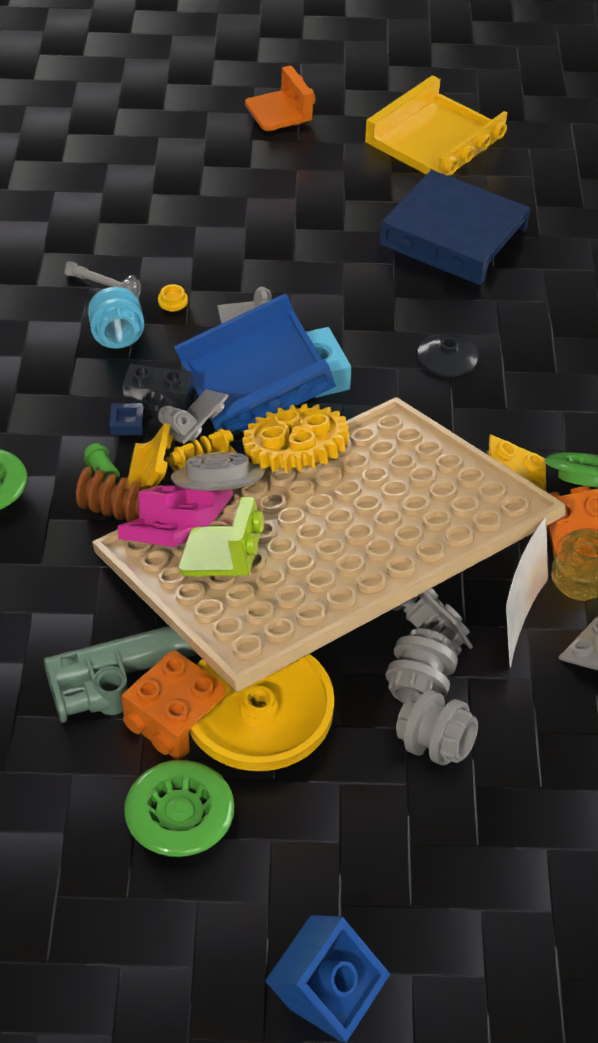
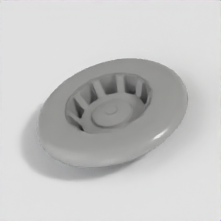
(217, 472)

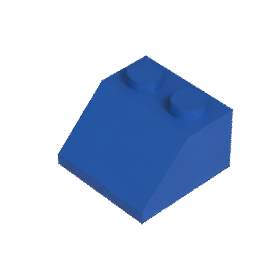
(328, 976)

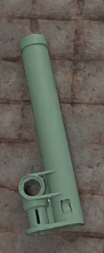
(85, 676)

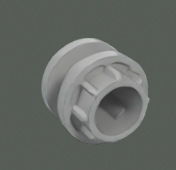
(422, 664)
(443, 729)

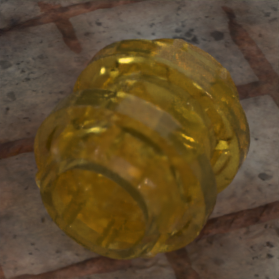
(576, 565)

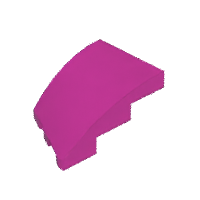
(171, 512)

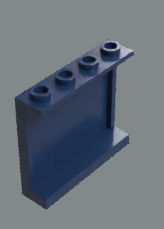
(453, 225)

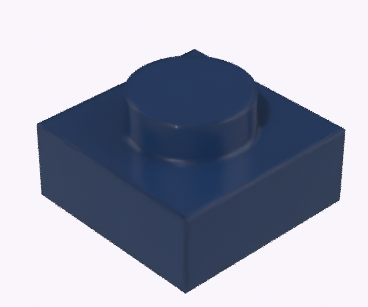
(126, 419)

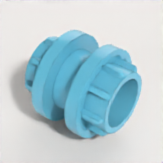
(115, 317)

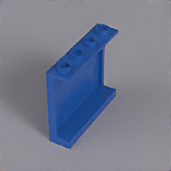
(257, 361)

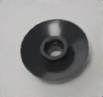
(447, 355)

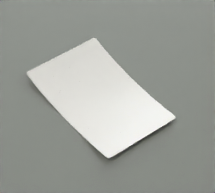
(526, 584)

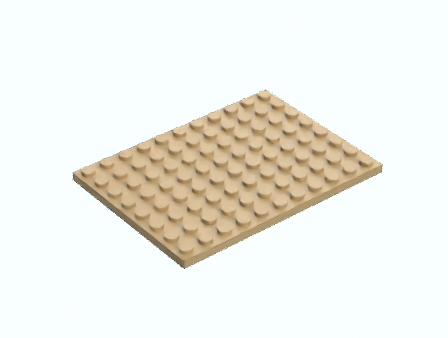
(339, 543)

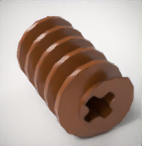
(107, 496)

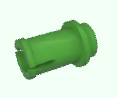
(97, 457)

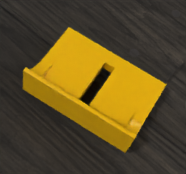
(148, 459)

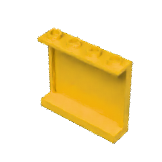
(432, 130)

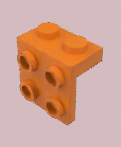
(283, 107)
(580, 511)
(170, 702)

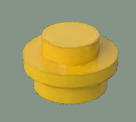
(172, 298)

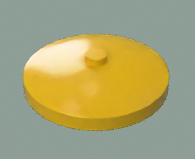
(270, 720)

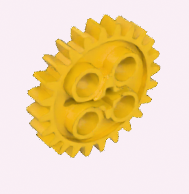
(296, 438)

